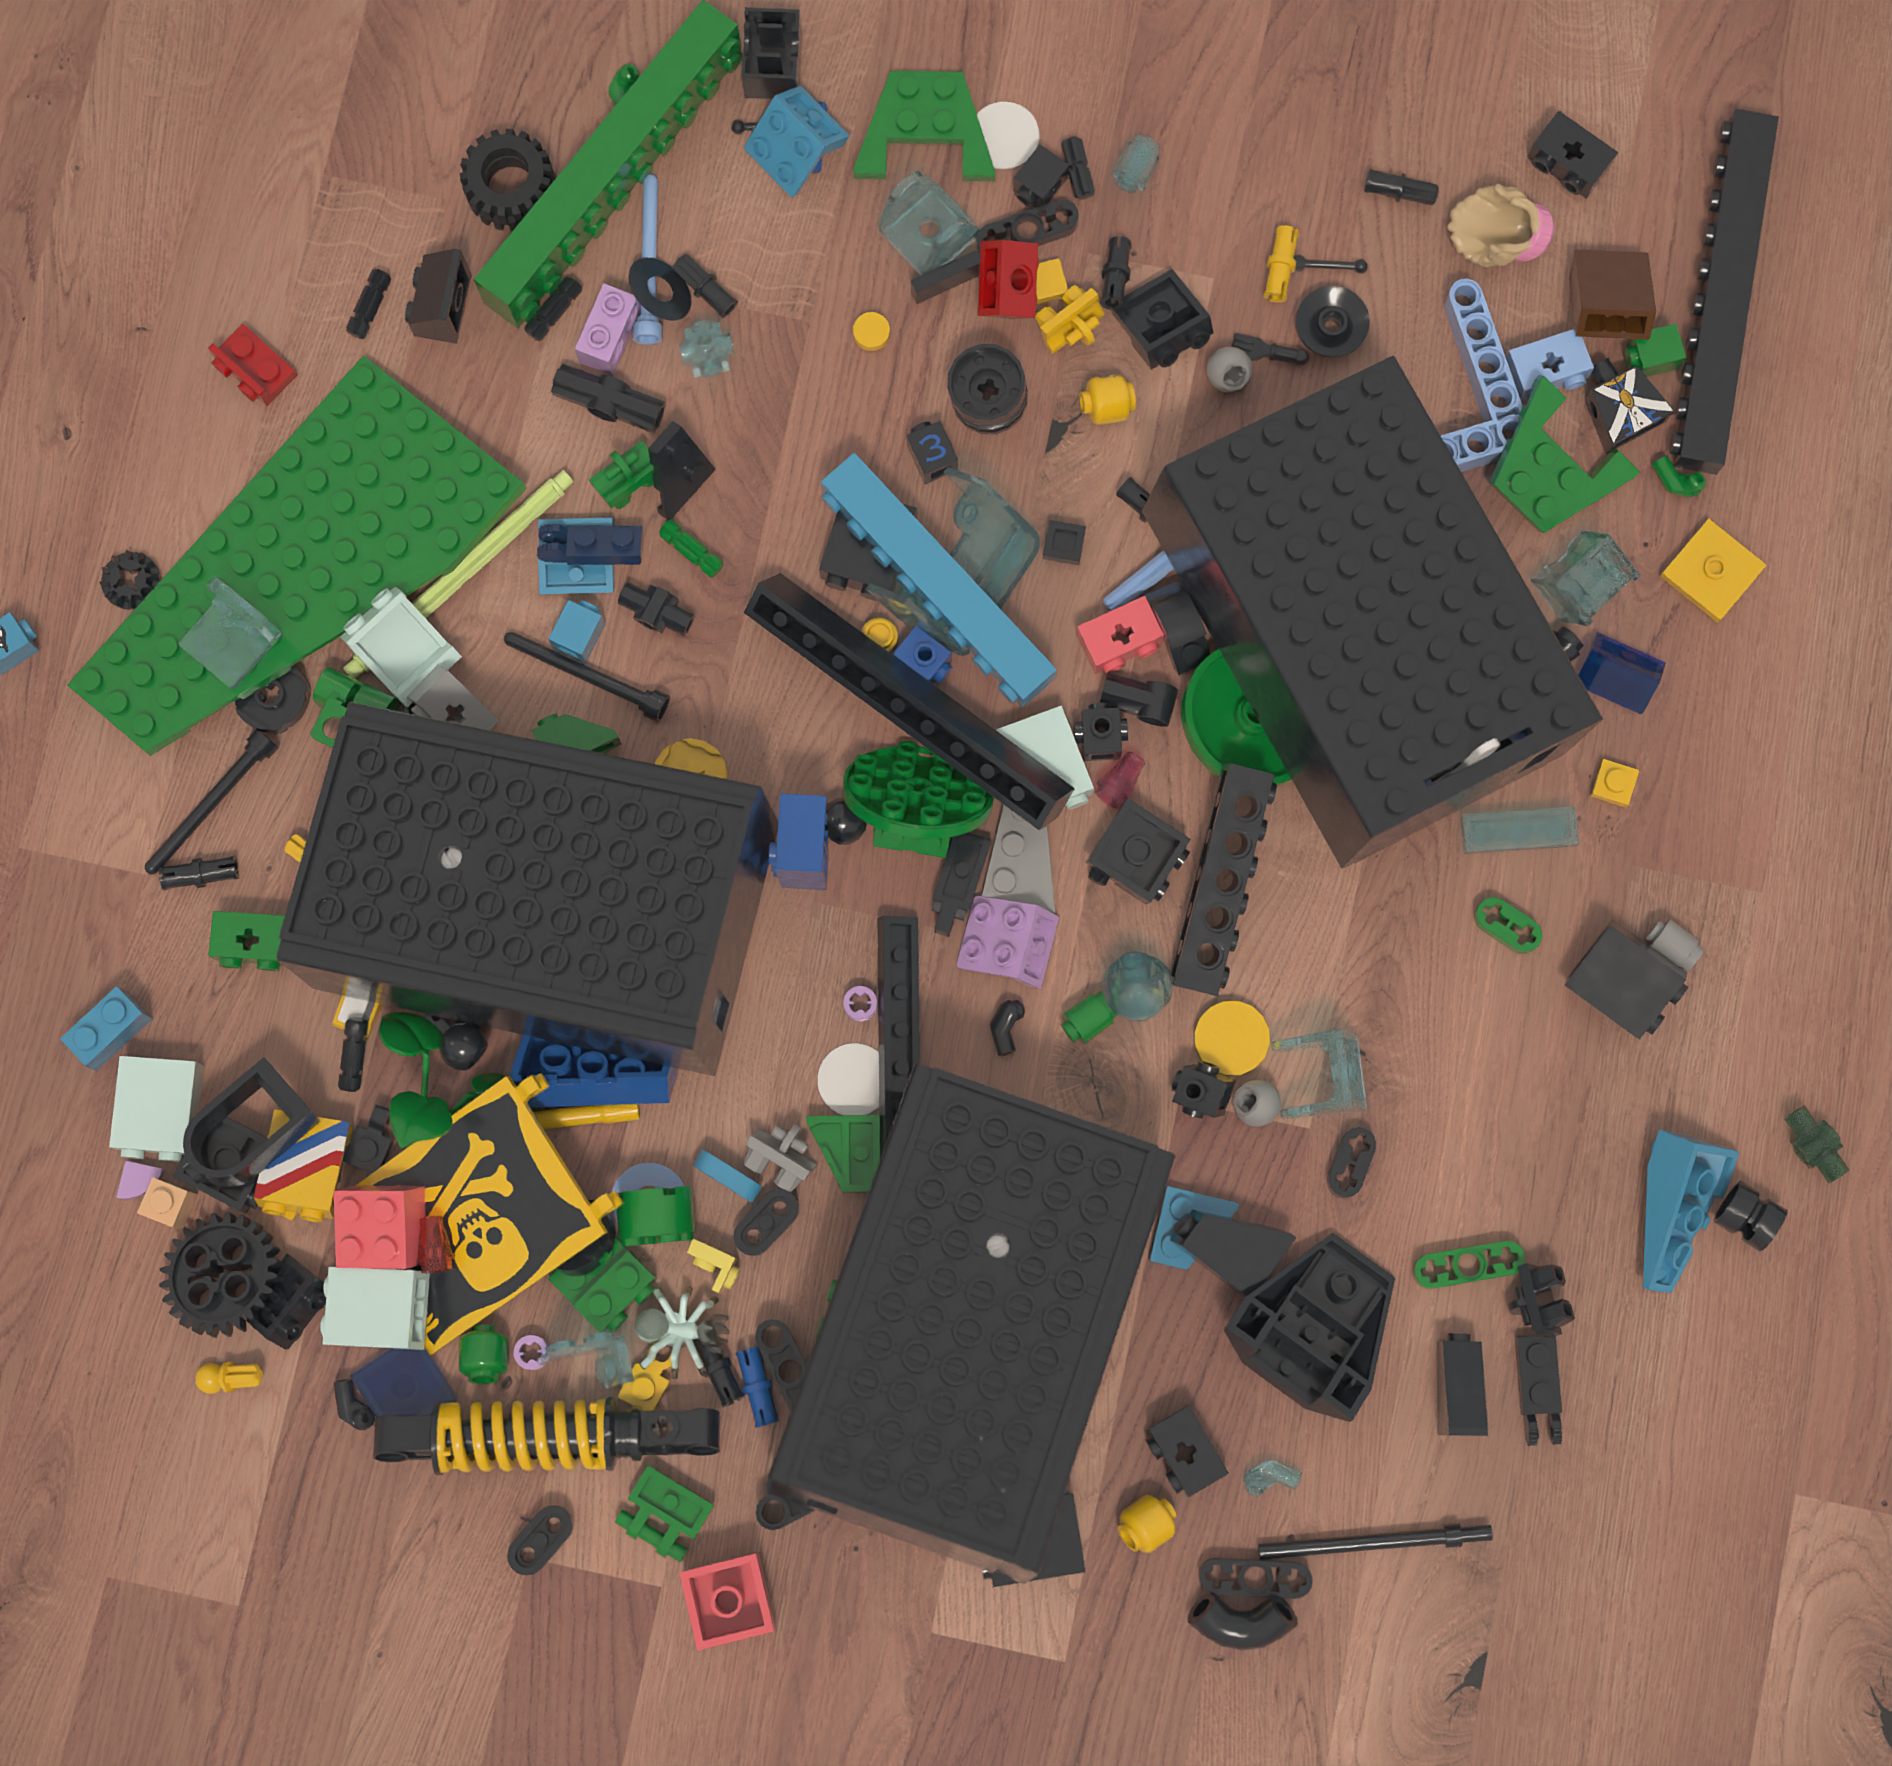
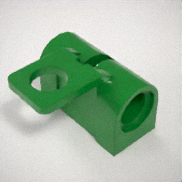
(334, 693)

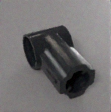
(1149, 701)

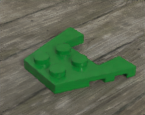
(925, 110)
(1544, 479)

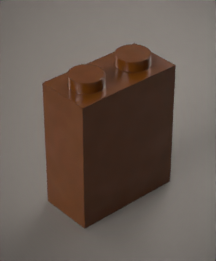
(1612, 294)

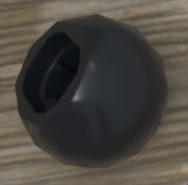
(842, 823)
(462, 1046)

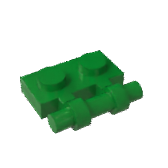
(669, 1502)

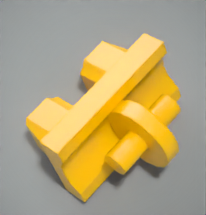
(1073, 322)

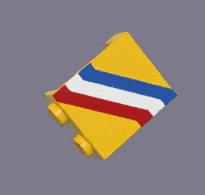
(305, 1173)

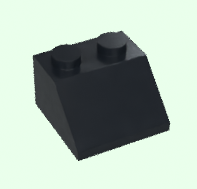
(439, 296)

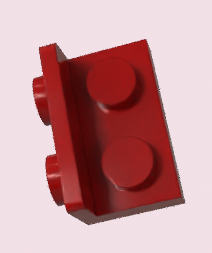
(253, 364)

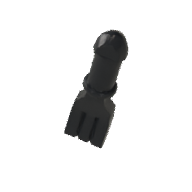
(1258, 349)

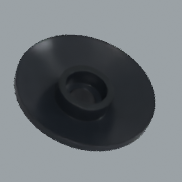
(1334, 305)

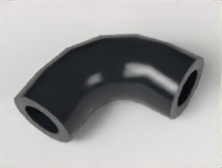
(1242, 1629)

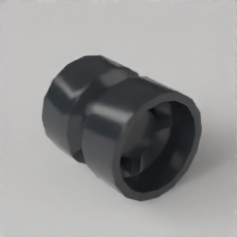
(1749, 1215)

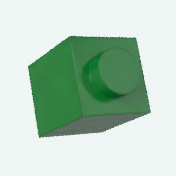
(1659, 354)

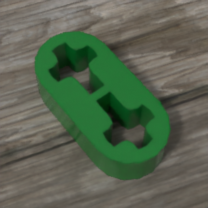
(1502, 932)

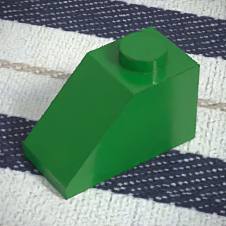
(576, 733)

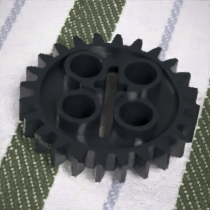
(223, 1307)

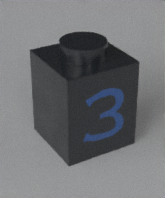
(931, 450)

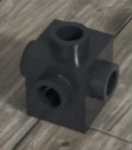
(1101, 745)
(1202, 1090)

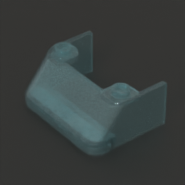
(992, 551)

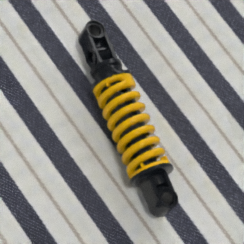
(542, 1436)

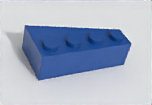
(590, 1076)

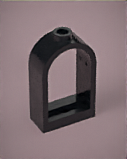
(258, 1076)

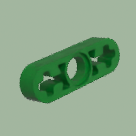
(1494, 1249)

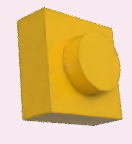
(1614, 783)

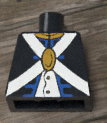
(1624, 405)

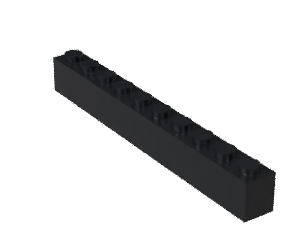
(1725, 292)
(909, 701)

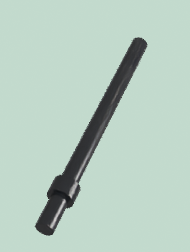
(1451, 1535)

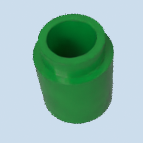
(1087, 1018)

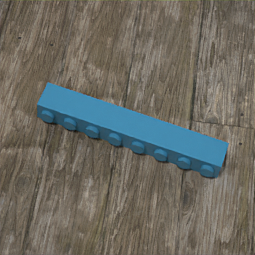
(938, 580)

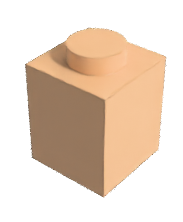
(167, 1203)

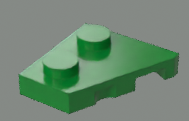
(849, 1148)

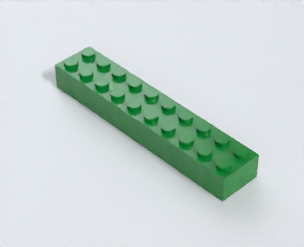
(610, 165)

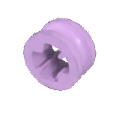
(860, 1015)
(529, 1340)

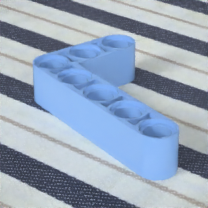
(1483, 384)

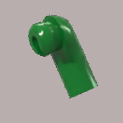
(622, 81)

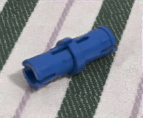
(757, 1387)

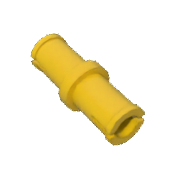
(1281, 264)

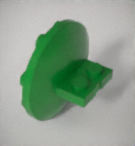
(913, 799)

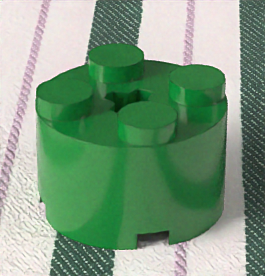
(656, 1216)

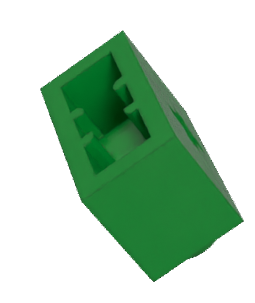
(229, 935)

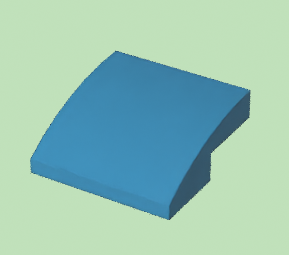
(573, 579)

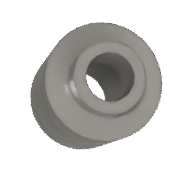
(1675, 944)

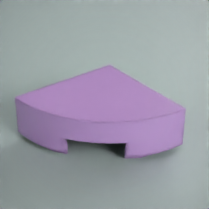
(136, 1179)

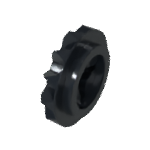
(146, 580)

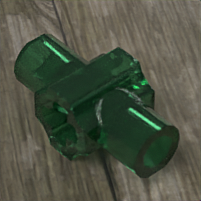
(1816, 1144)

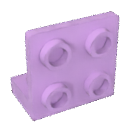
(1008, 940)

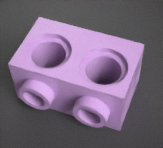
(608, 329)

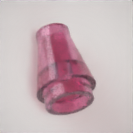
(1120, 780)

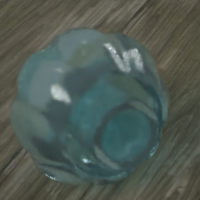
(1137, 986)

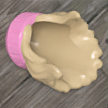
(1500, 227)

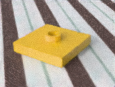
(1713, 570)

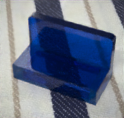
(1621, 673)

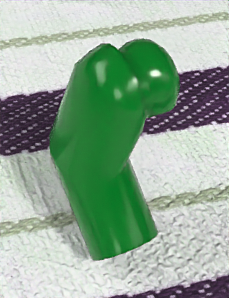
(1678, 483)

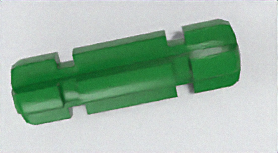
(691, 548)

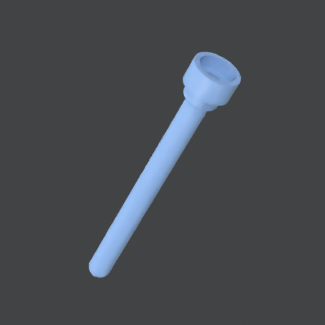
(647, 328)

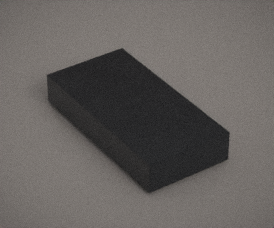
(945, 277)

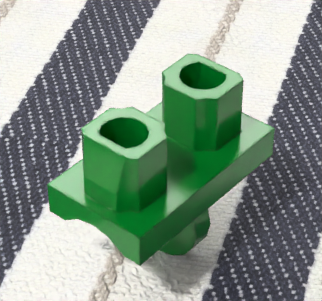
(624, 476)

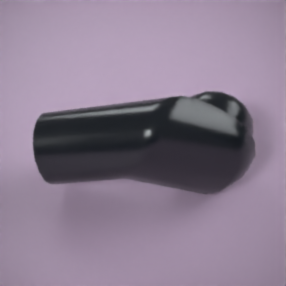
(1002, 1023)
(350, 1408)

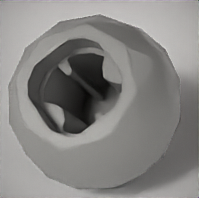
(1229, 369)
(1257, 1103)

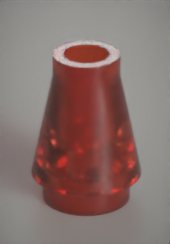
(434, 1246)

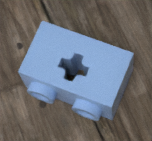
(1558, 351)

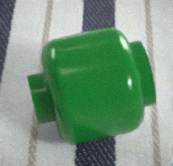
(483, 1355)

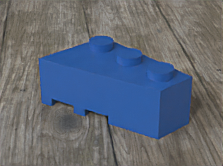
(802, 843)

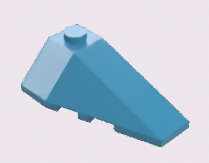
(1681, 1187)

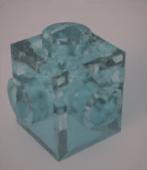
(707, 360)

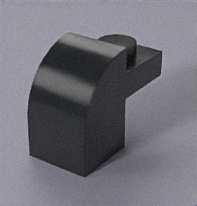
(1180, 625)

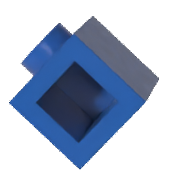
(925, 656)

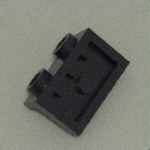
(298, 1302)

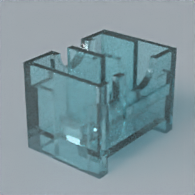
(1589, 573)

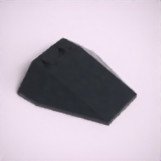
(1317, 1328)

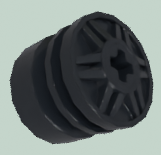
(976, 372)

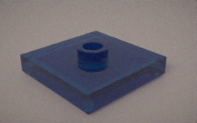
(403, 1383)

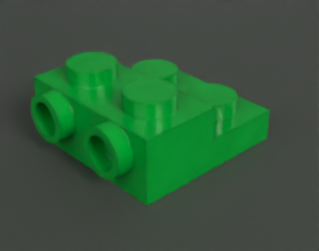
(609, 1289)

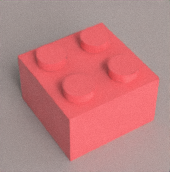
(378, 1226)
(727, 1601)

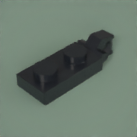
(959, 880)

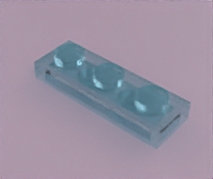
(1519, 830)

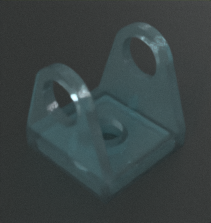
(921, 204)
(1345, 1069)

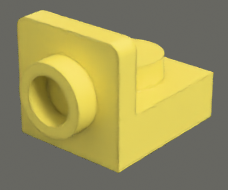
(709, 1258)

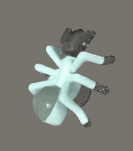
(676, 1332)

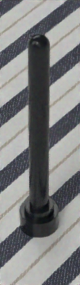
(651, 703)
(256, 749)

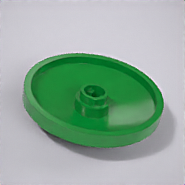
(1223, 724)

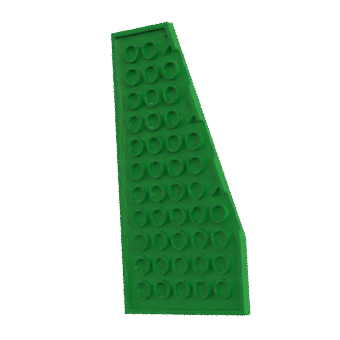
(347, 506)

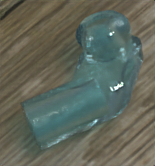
(1268, 1474)

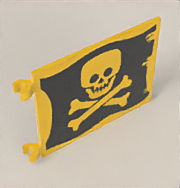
(502, 1203)

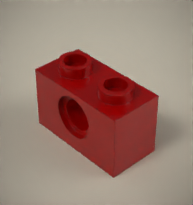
(1008, 279)

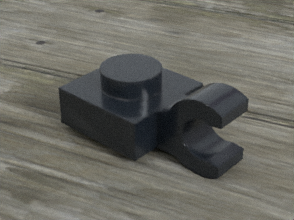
(369, 1146)

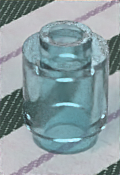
(1136, 164)

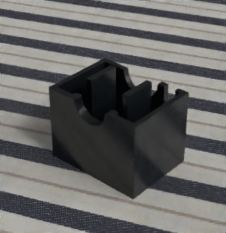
(771, 52)

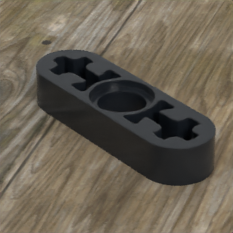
(1034, 215)
(1225, 1586)

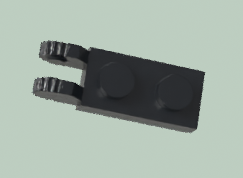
(1539, 1385)

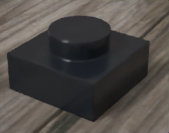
(1064, 542)

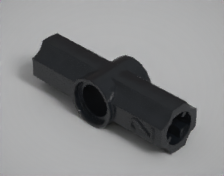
(608, 398)

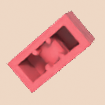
(1130, 619)

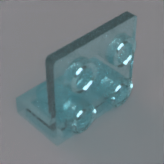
(229, 636)
(613, 1362)

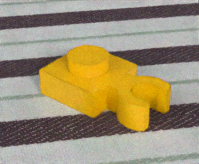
(647, 1385)

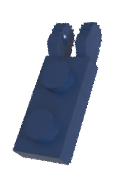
(591, 545)

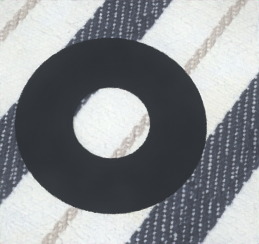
(671, 310)

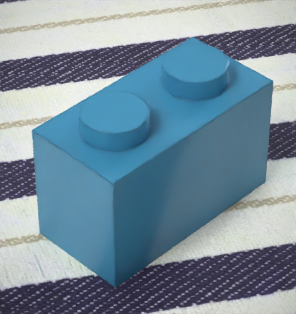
(106, 1028)

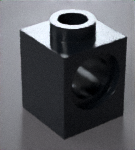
(1040, 178)

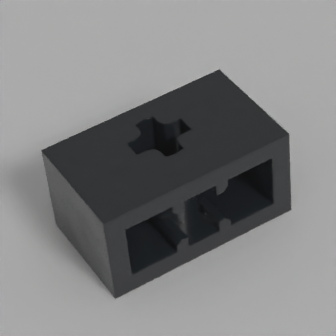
(1566, 138)
(1205, 1464)

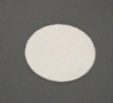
(1009, 133)
(850, 1079)

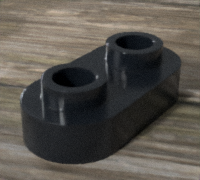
(766, 1222)
(540, 1539)

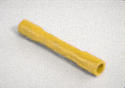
(587, 1115)

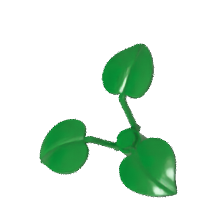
(414, 1114)

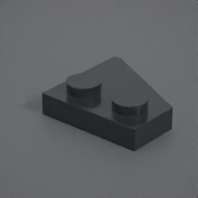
(678, 469)

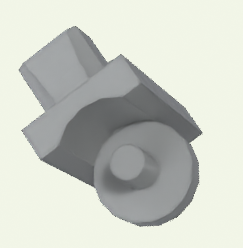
(784, 1150)

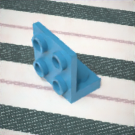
(794, 138)

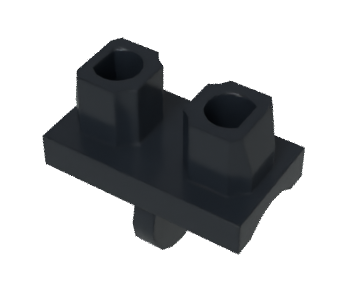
(1536, 1299)

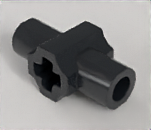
(656, 609)

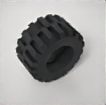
(492, 156)

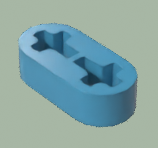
(727, 1176)

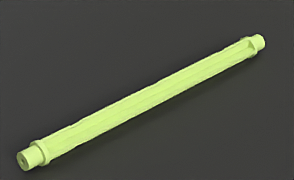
(482, 553)

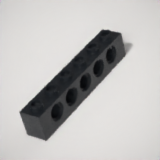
(1213, 858)

